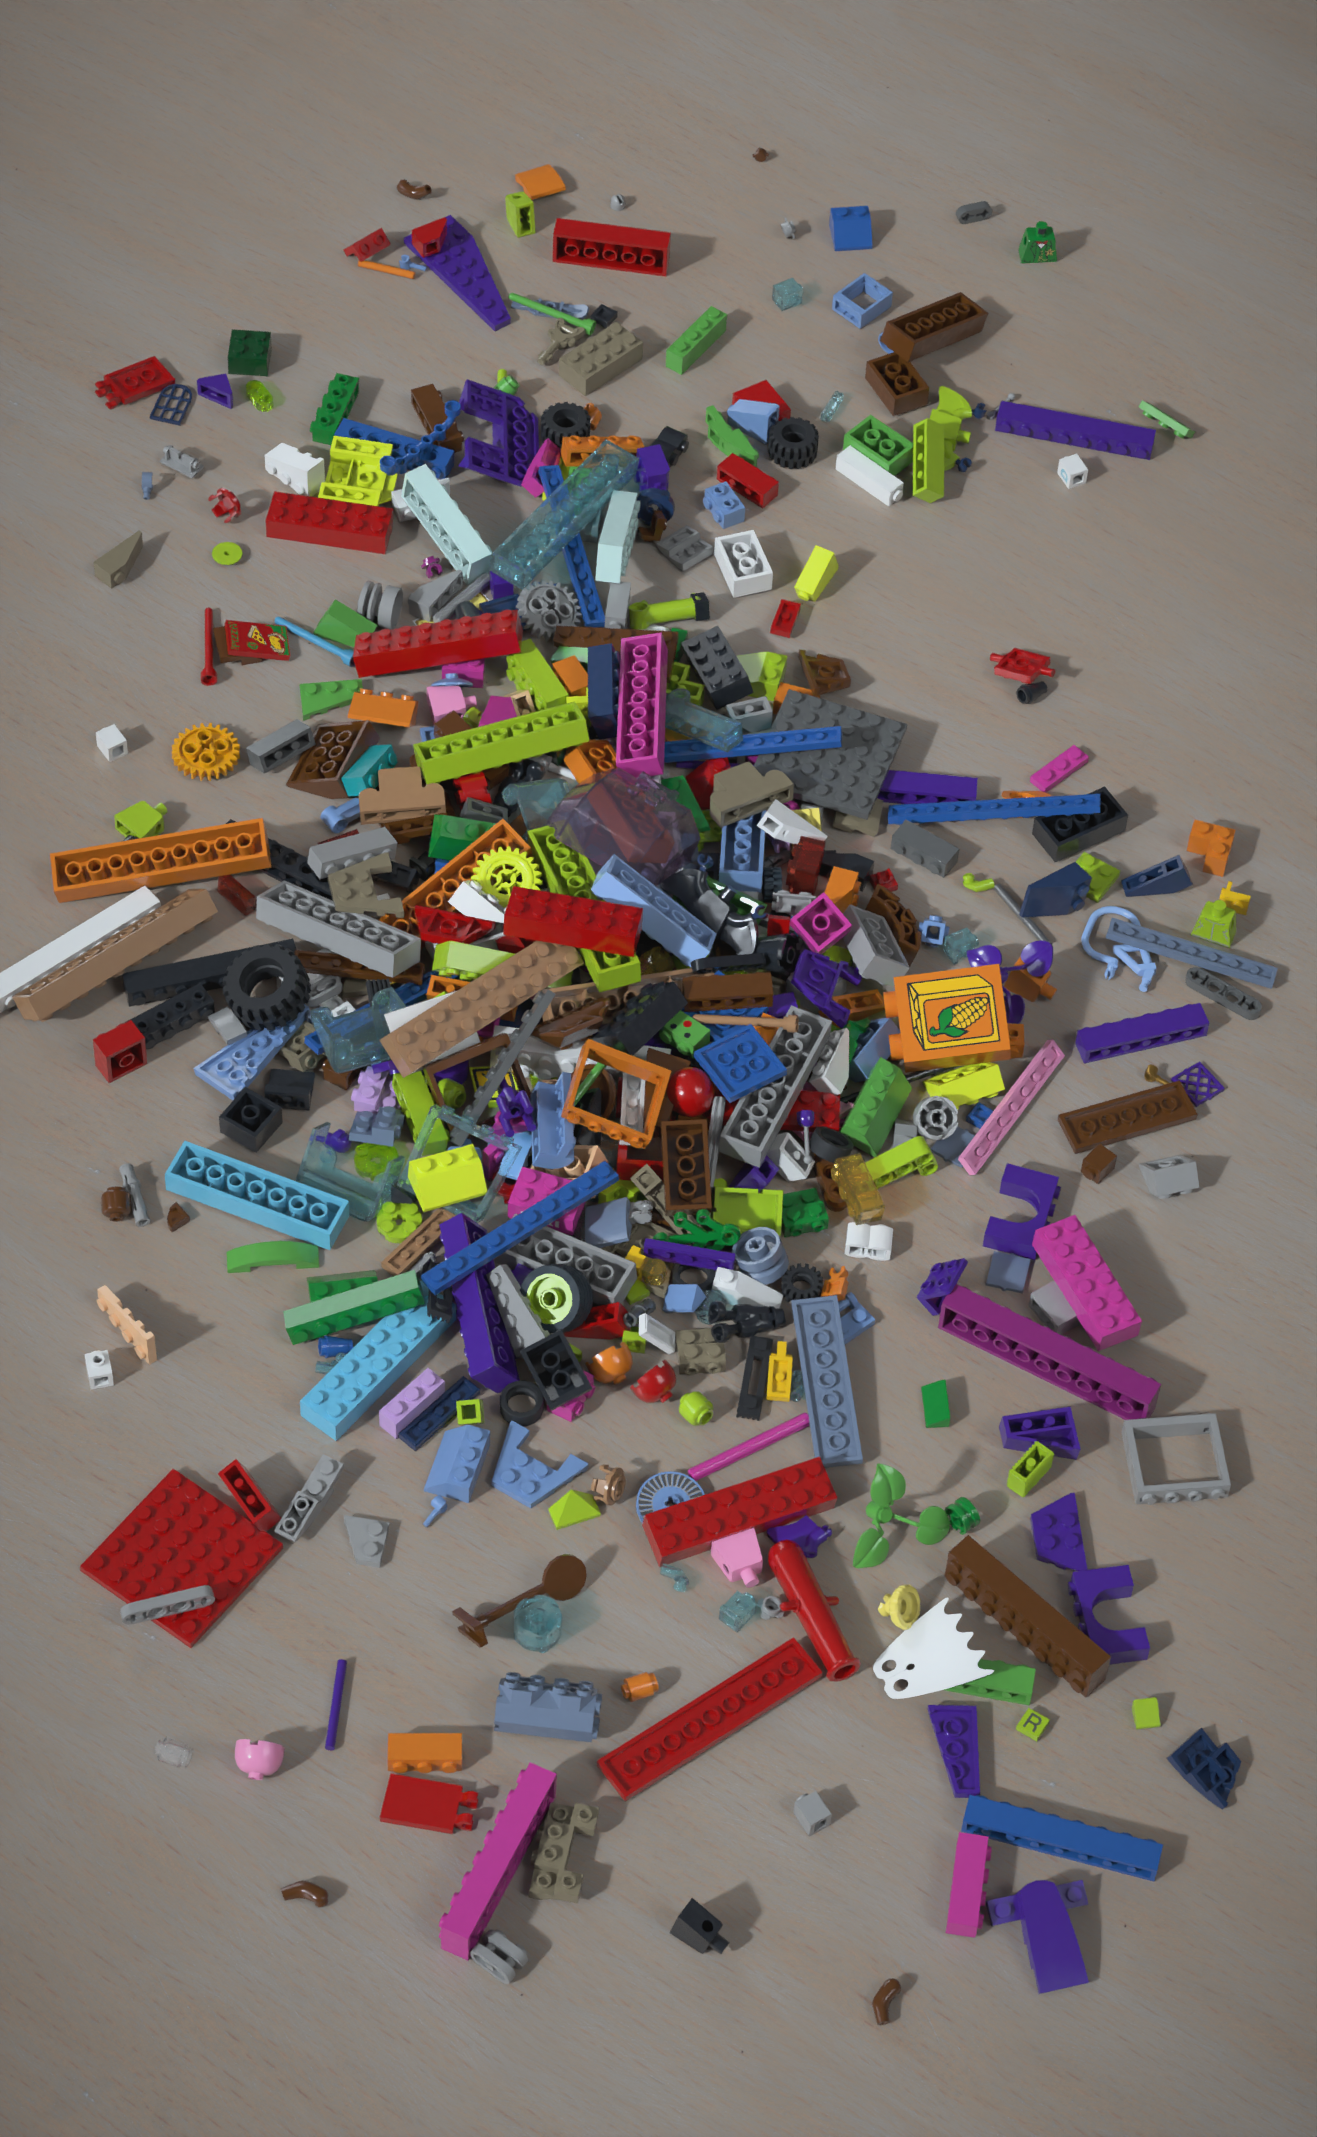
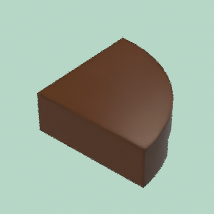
(177, 1217)

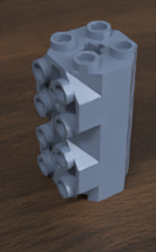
(546, 1709)

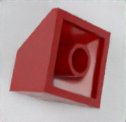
(702, 780)

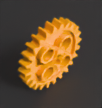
(205, 751)

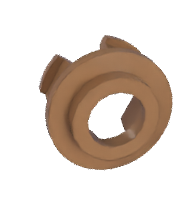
(611, 1487)

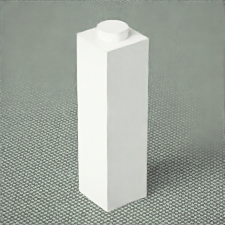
(869, 476)

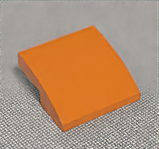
(540, 182)

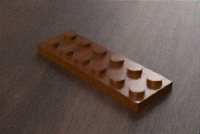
(1127, 1117)

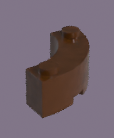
(900, 921)

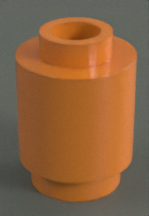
(639, 1686)

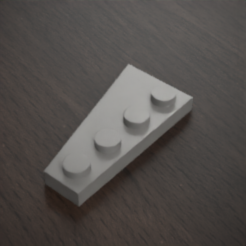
(519, 1320)

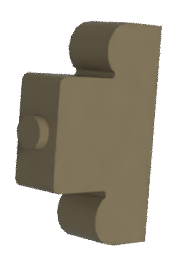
(745, 792)

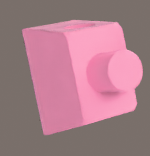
(445, 699)
(739, 1557)

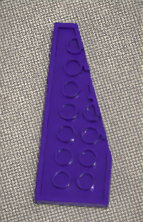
(465, 273)

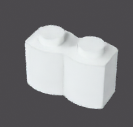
(869, 1241)

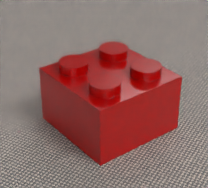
(119, 1051)

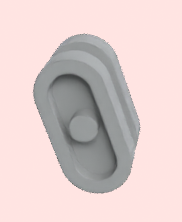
(498, 1943)

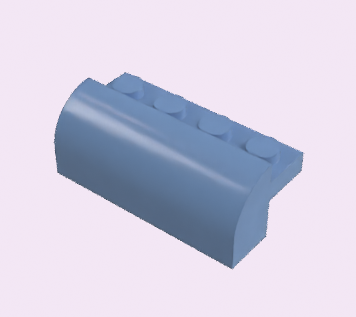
(553, 1136)

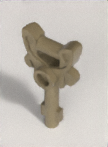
(560, 340)

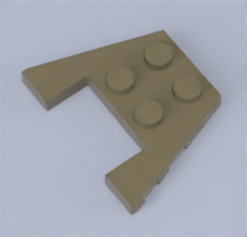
(355, 892)
(637, 1238)

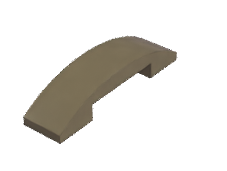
(653, 1190)

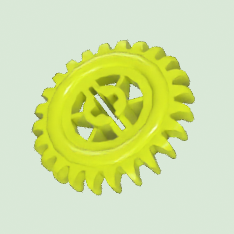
(506, 858)

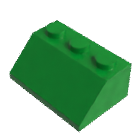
(454, 834)
(329, 1285)

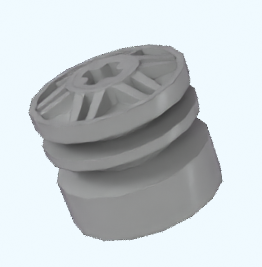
(380, 604)

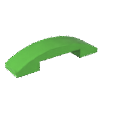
(272, 1253)

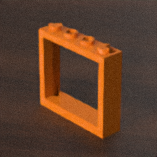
(629, 1065)

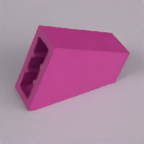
(497, 710)

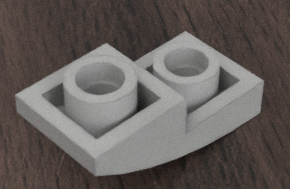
(228, 1026)

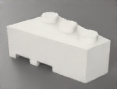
(296, 469)

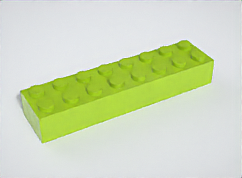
(501, 743)

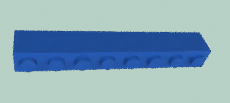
(1062, 1837)

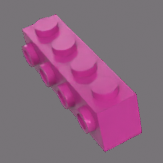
(967, 1885)

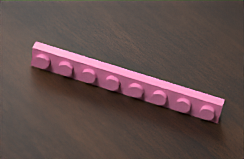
(1011, 1107)

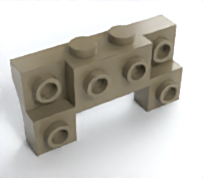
(556, 1839)

